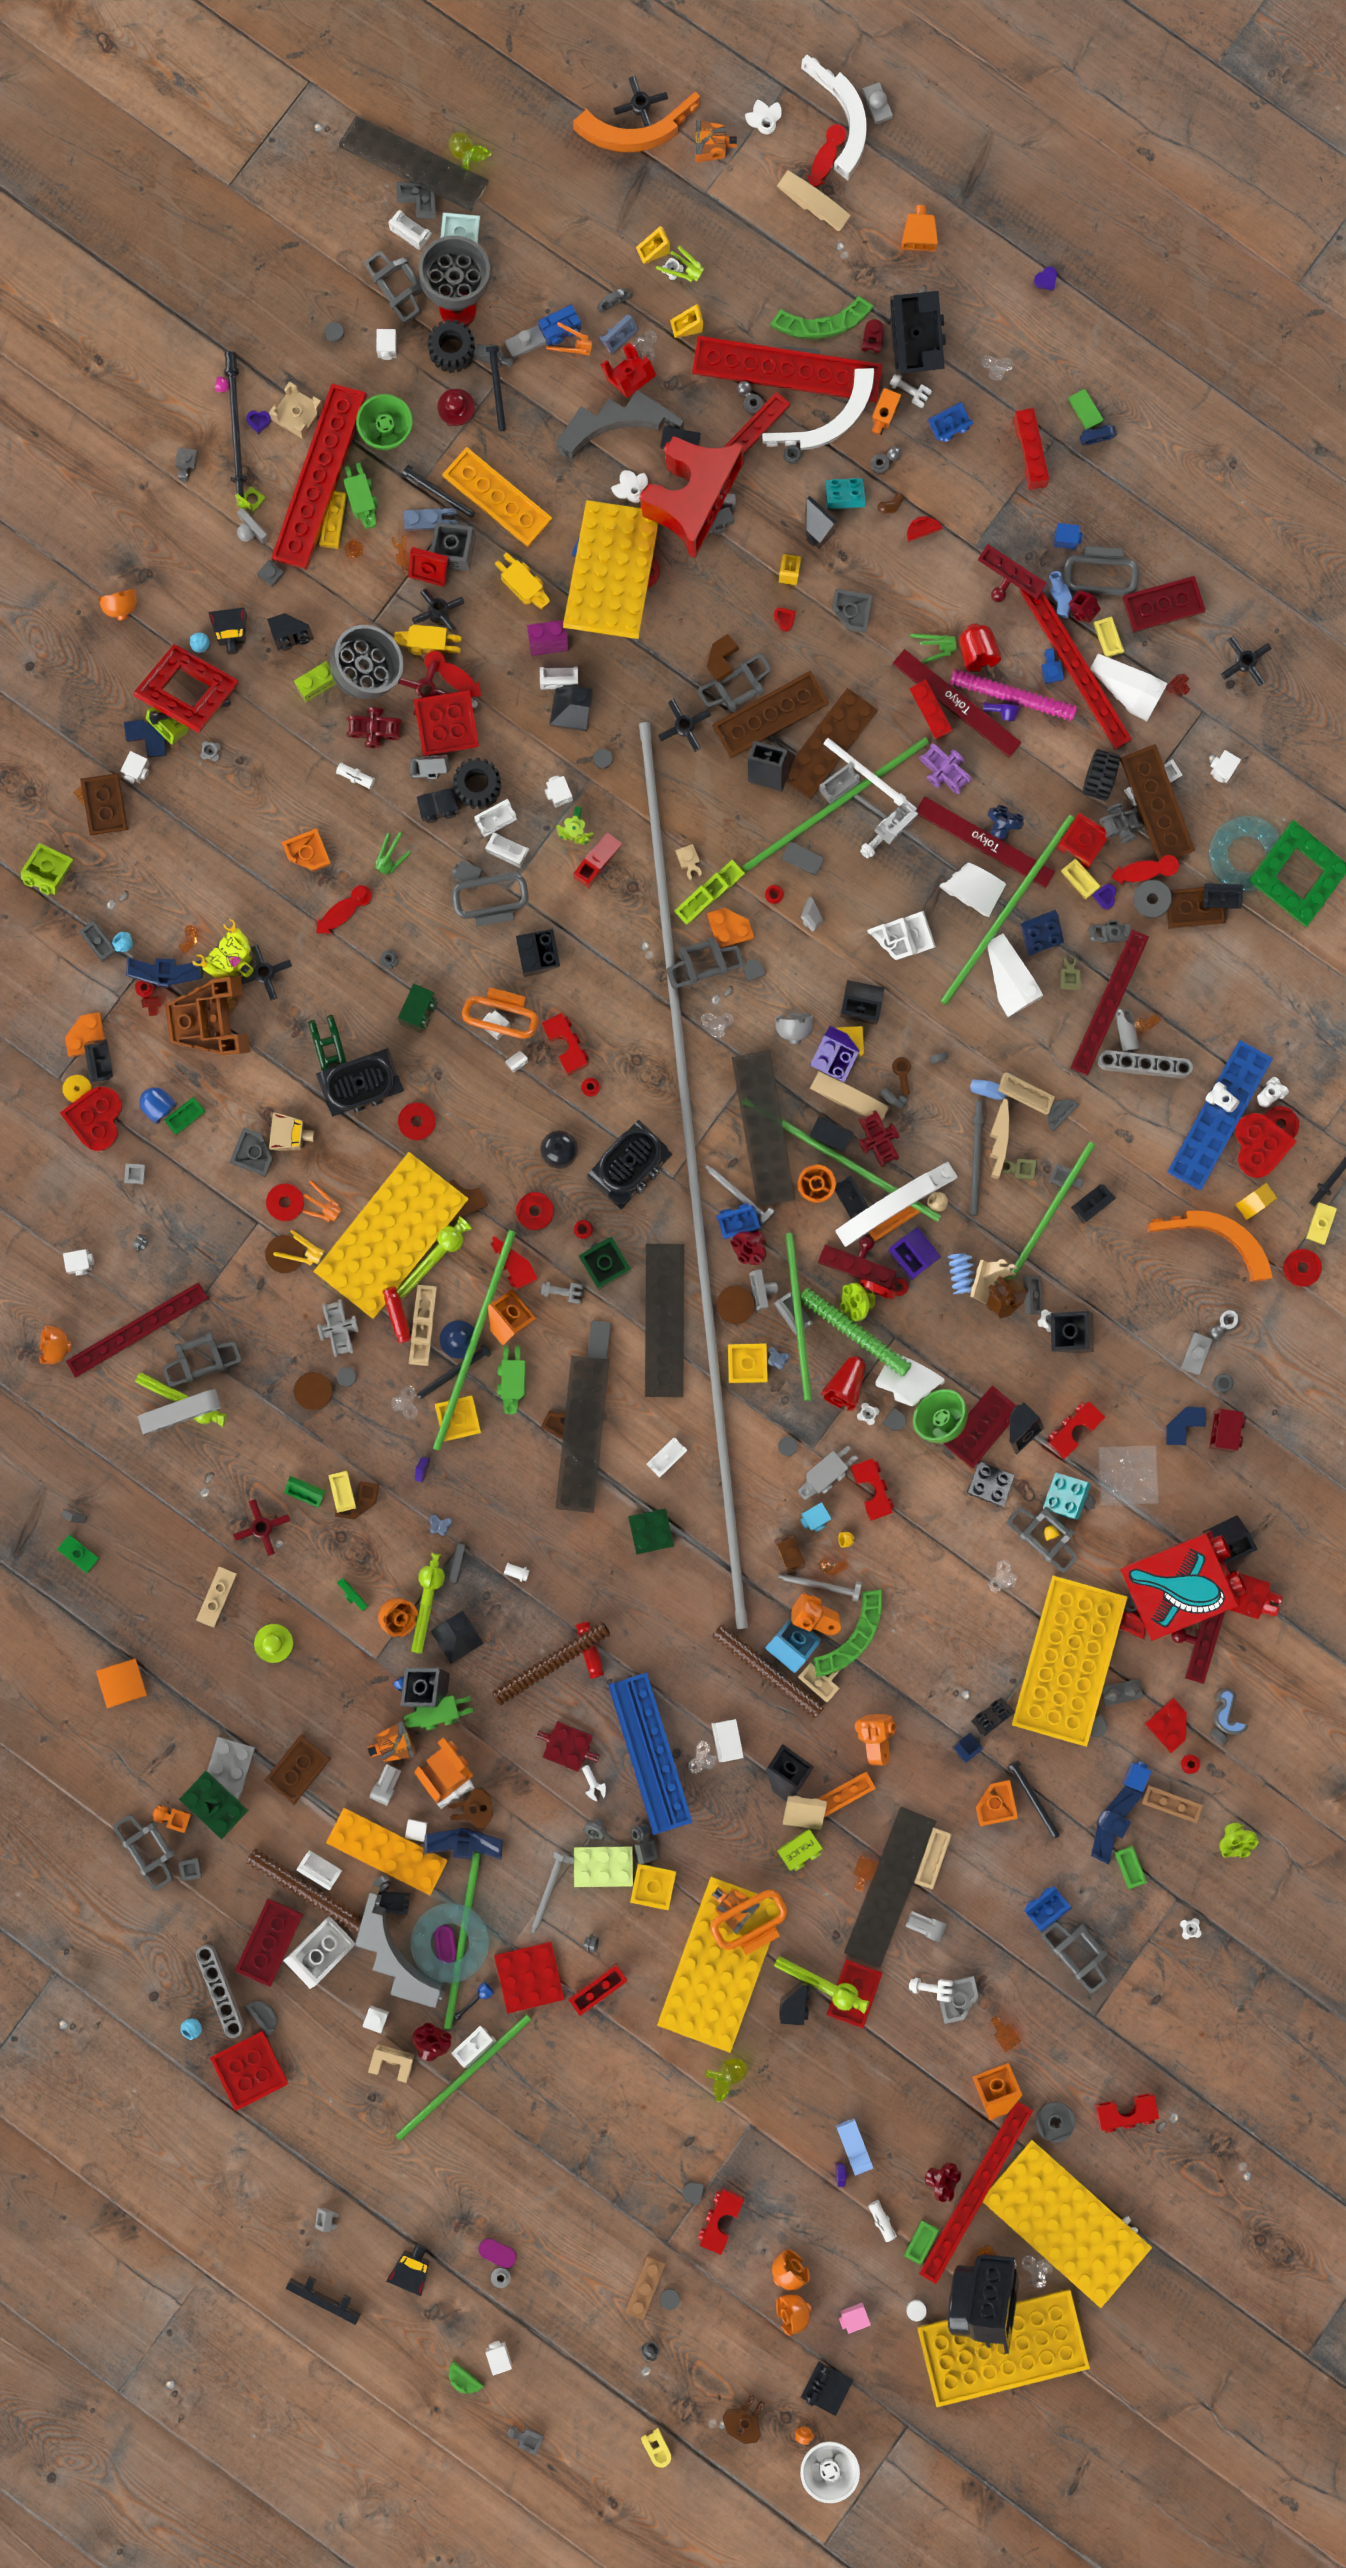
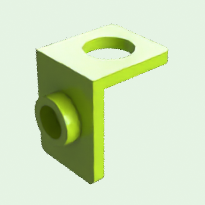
(243, 503)

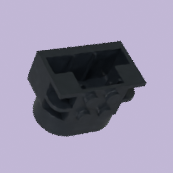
(921, 314)
(377, 1077)
(623, 1180)
(984, 2300)

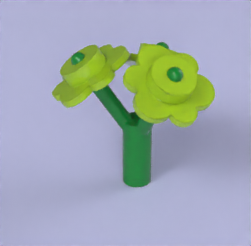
(573, 827)

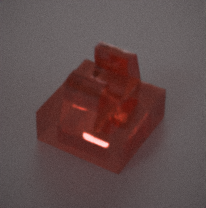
(1178, 685)
(152, 1004)

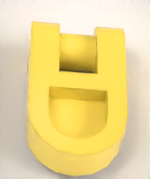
(659, 2455)

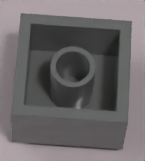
(456, 543)

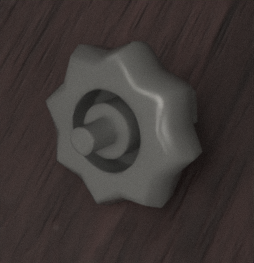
(595, 1829)

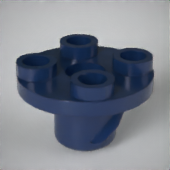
(1004, 821)
(456, 1338)

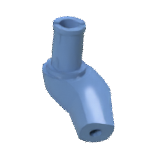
(1060, 594)
(987, 1089)

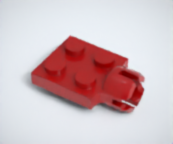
(1257, 1599)

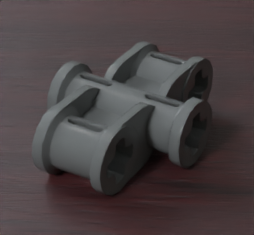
(1121, 823)

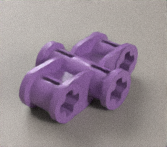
(940, 764)

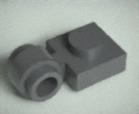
(646, 1849)

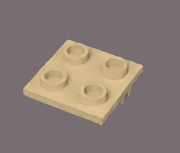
(987, 1275)

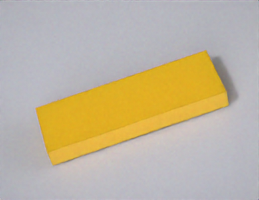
(333, 521)

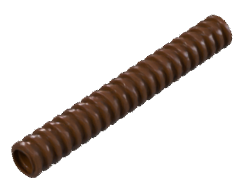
(553, 1662)
(768, 1671)
(305, 1890)

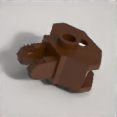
(1005, 1297)
(473, 1809)
(744, 2419)

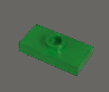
(184, 1116)
(304, 1491)
(78, 1553)
(351, 1595)

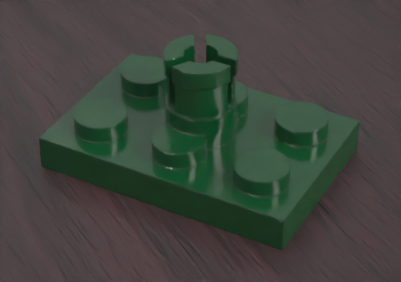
(213, 1804)

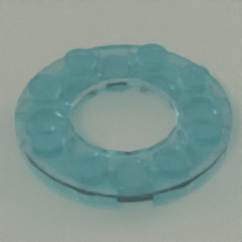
(1225, 835)
(478, 1942)

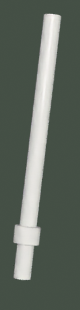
(898, 798)

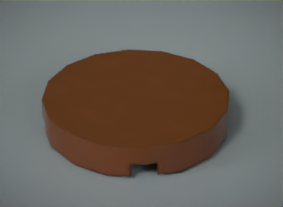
(286, 1245)
(735, 1305)
(313, 1391)

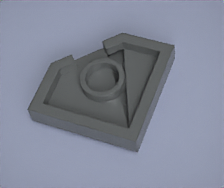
(852, 609)
(252, 1153)

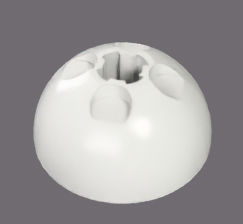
(826, 2482)

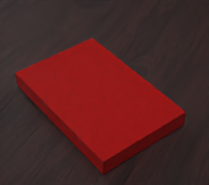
(866, 1982)

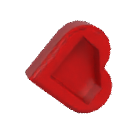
(784, 618)

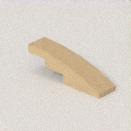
(813, 200)
(847, 1096)
(1000, 1132)
(422, 1325)

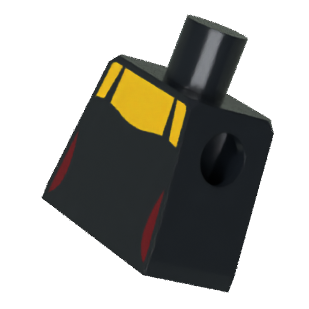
(229, 627)
(410, 2270)

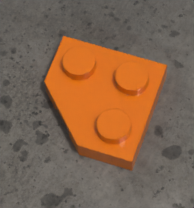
(307, 850)
(729, 927)
(87, 1028)
(996, 1804)

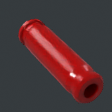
(396, 1314)
(591, 1656)

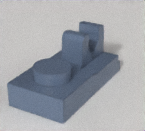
(619, 334)

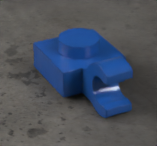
(1051, 670)

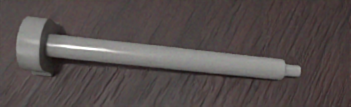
(764, 1217)
(852, 1592)
(560, 1857)

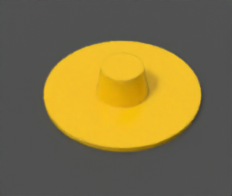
(75, 1087)

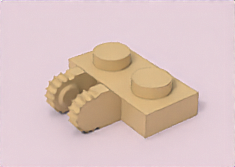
(820, 1685)

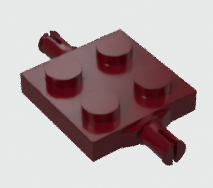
(567, 1746)

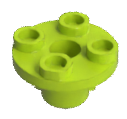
(856, 1301)
(273, 1643)
(1237, 1841)

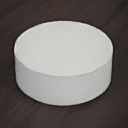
(916, 2310)

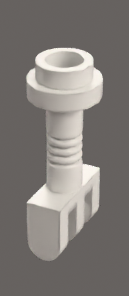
(917, 393)
(868, 849)
(916, 1985)

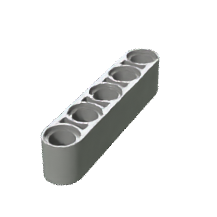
(1153, 1060)
(179, 1411)
(219, 2001)

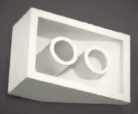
(319, 1952)

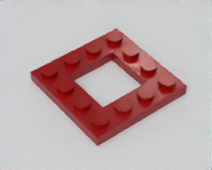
(178, 659)

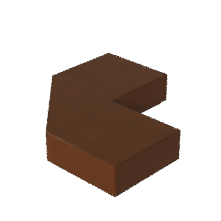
(719, 652)
(366, 1499)

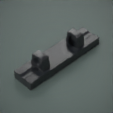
(339, 2309)

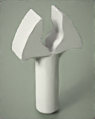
(592, 1782)

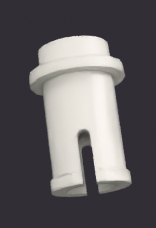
(517, 1572)

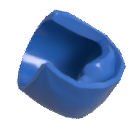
(156, 1103)

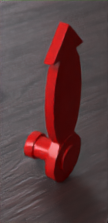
(826, 155)
(453, 674)
(1146, 870)
(344, 909)

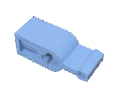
(854, 2146)

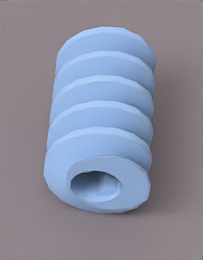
(961, 1273)

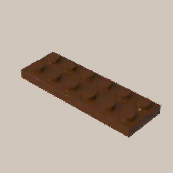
(770, 714)
(841, 726)
(1157, 803)

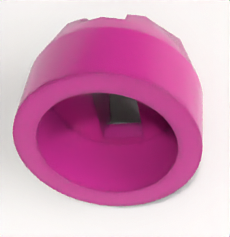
(221, 384)

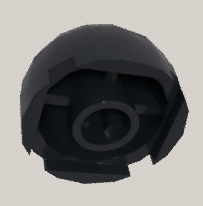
(559, 1149)

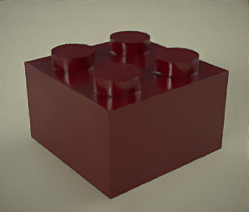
(1227, 1430)

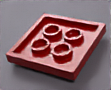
(446, 722)
(529, 1977)
(249, 2070)

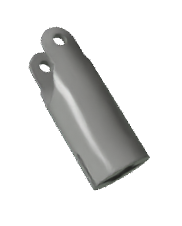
(1127, 1031)

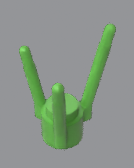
(946, 644)
(384, 864)

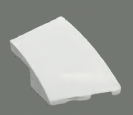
(975, 888)
(904, 936)
(911, 1387)

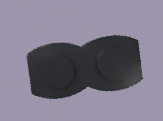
(437, 805)

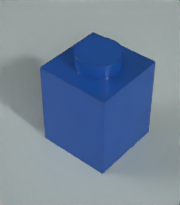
(1067, 536)
(1137, 1776)

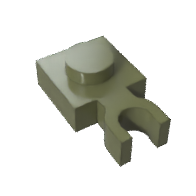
(1069, 976)
(1024, 1169)

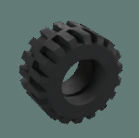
(449, 331)
(472, 768)
(1101, 774)

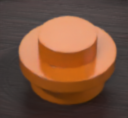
(804, 2435)

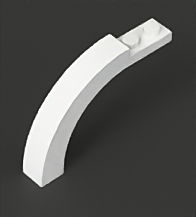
(853, 107)
(836, 428)
(895, 1203)

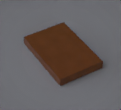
(104, 804)
(1188, 910)
(297, 1769)

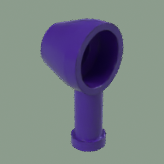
(1008, 712)

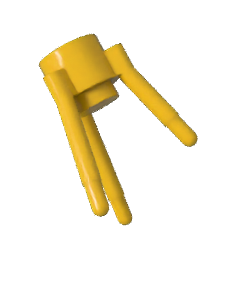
(313, 1252)

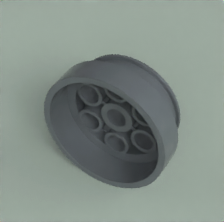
(454, 251)
(372, 643)

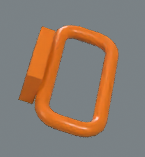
(504, 1001)
(757, 1937)

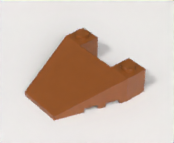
(202, 1018)

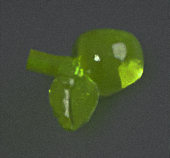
(463, 148)
(731, 2072)

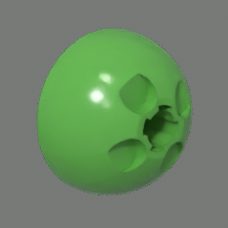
(384, 413)
(940, 1416)

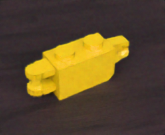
(522, 582)
(426, 639)

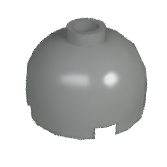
(794, 1027)

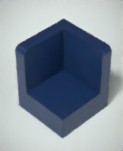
(967, 1747)

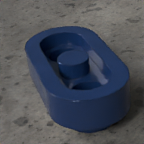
(1103, 434)

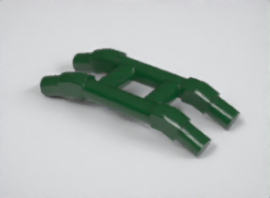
(334, 1039)

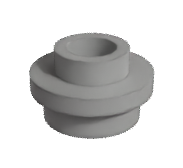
(500, 2271)

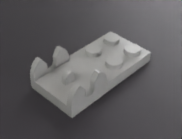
(231, 1764)

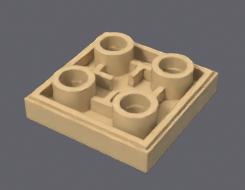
(804, 1812)

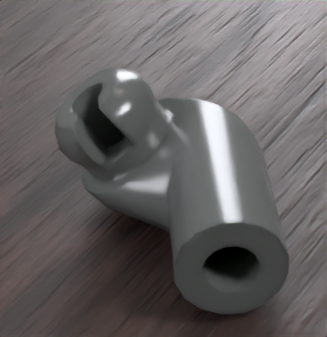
(892, 1099)

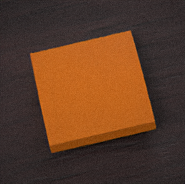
(121, 1683)

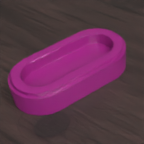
(445, 1943)
(497, 2253)

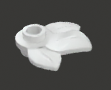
(764, 115)
(629, 484)

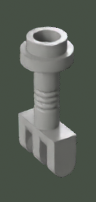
(571, 1293)

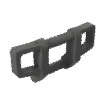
(396, 302)
(743, 668)
(720, 969)
(190, 1376)
(1048, 1555)
(152, 1828)
(1071, 1936)

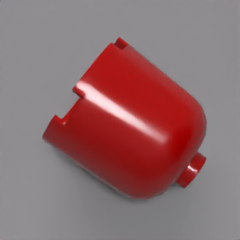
(979, 647)

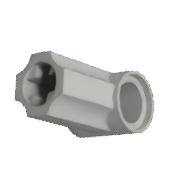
(384, 1787)
(929, 1927)

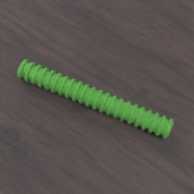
(855, 1332)

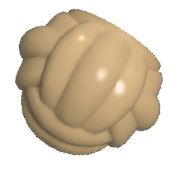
(937, 1201)

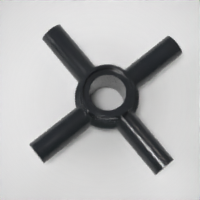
(637, 97)
(438, 610)
(1252, 656)
(684, 732)
(263, 965)

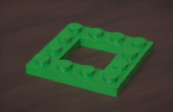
(1265, 874)

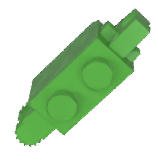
(360, 497)
(512, 1380)
(431, 1716)

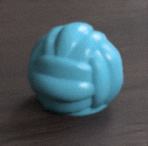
(199, 642)
(122, 942)
(191, 2028)

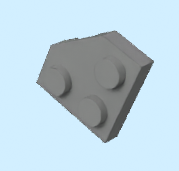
(963, 1996)

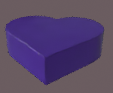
(1046, 279)
(258, 421)
(1105, 896)
(421, 1469)
(840, 2174)

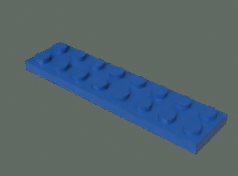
(1214, 1124)

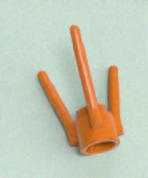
(582, 346)
(330, 1210)

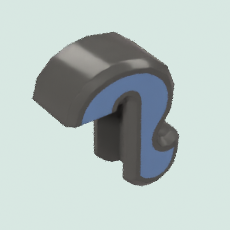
(1222, 1713)

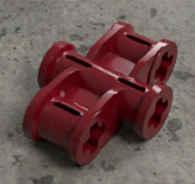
(381, 728)
(878, 1138)

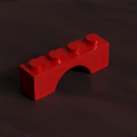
(1034, 458)

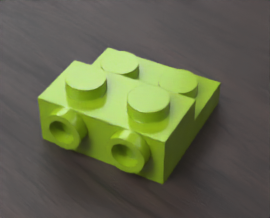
(46, 869)

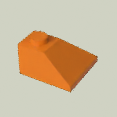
(508, 1317)
(997, 2090)

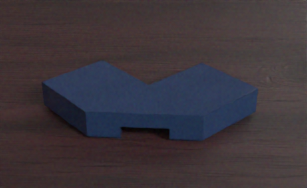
(141, 730)
(1177, 1427)

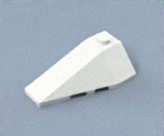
(1130, 686)
(1012, 979)

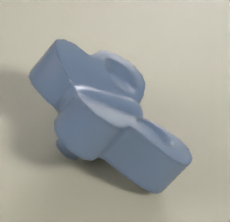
(777, 1359)
(439, 1526)

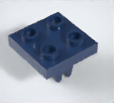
(1042, 932)

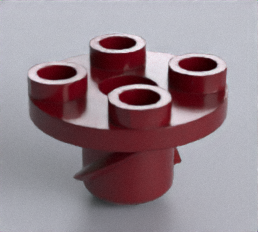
(456, 407)
(749, 1247)
(431, 2041)
(943, 2181)

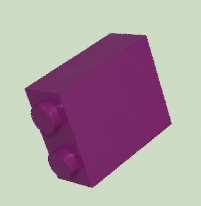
(547, 638)

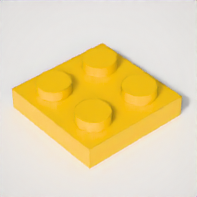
(747, 1363)
(463, 1421)
(653, 1886)

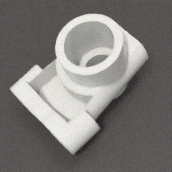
(1272, 1092)
(1220, 1095)

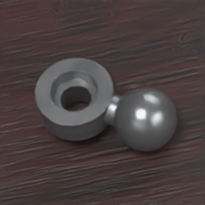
(744, 389)
(893, 454)
(1217, 1331)

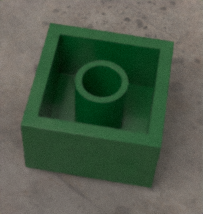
(417, 1008)
(604, 1263)
(651, 1531)

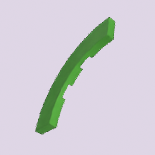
(822, 327)
(857, 1641)

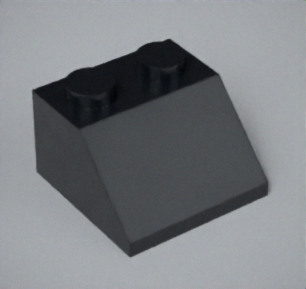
(1072, 1332)

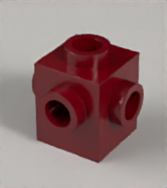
(1084, 606)

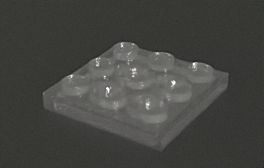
(1128, 1475)

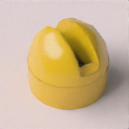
(1051, 1532)
(845, 1539)

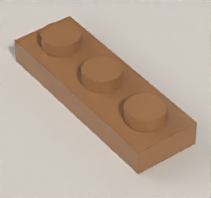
(1171, 1804)
(645, 2287)

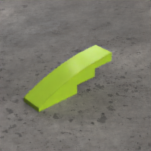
(709, 892)

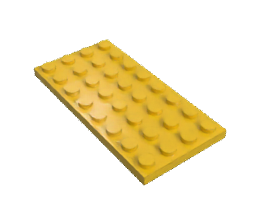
(611, 570)
(391, 1234)
(1069, 1661)
(712, 1982)
(1066, 2223)
(1042, 2347)

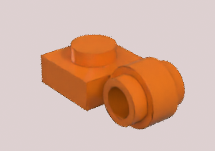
(177, 1820)

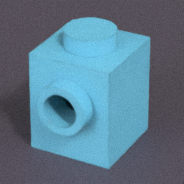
(815, 1518)

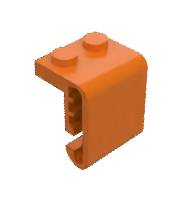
(444, 1771)

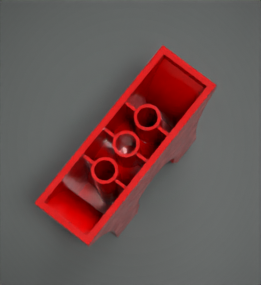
(695, 507)

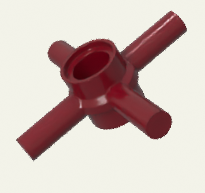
(424, 681)
(253, 1530)

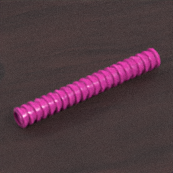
(1014, 695)

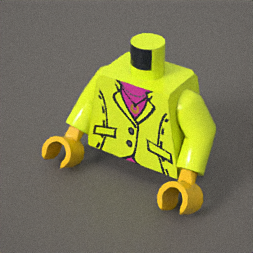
(229, 956)

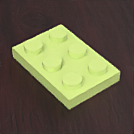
(603, 1866)

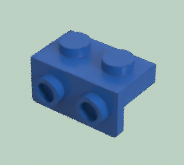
(950, 422)
(738, 1220)
(1047, 1908)

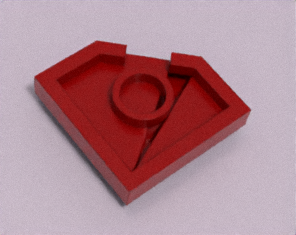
(1169, 1725)

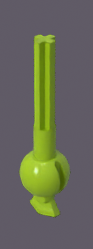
(449, 1240)
(175, 1396)
(431, 1578)
(843, 1996)

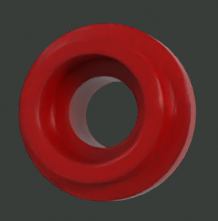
(774, 888)
(148, 992)
(590, 1093)
(578, 1225)
(903, 1282)
(1186, 1759)

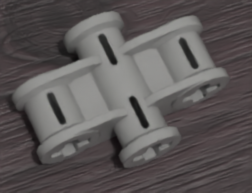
(339, 1335)

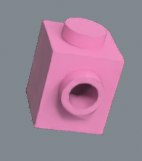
(854, 2318)

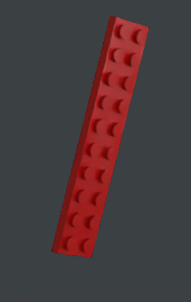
(780, 367)
(318, 477)

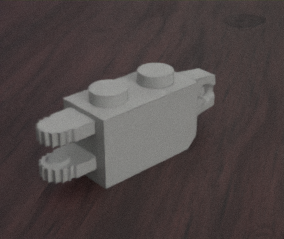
(824, 1473)

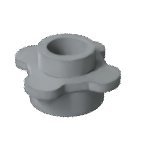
(206, 746)

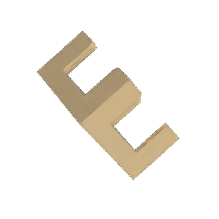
(296, 411)
(392, 2057)

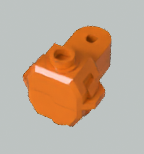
(811, 1614)
(875, 1732)

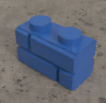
(552, 332)

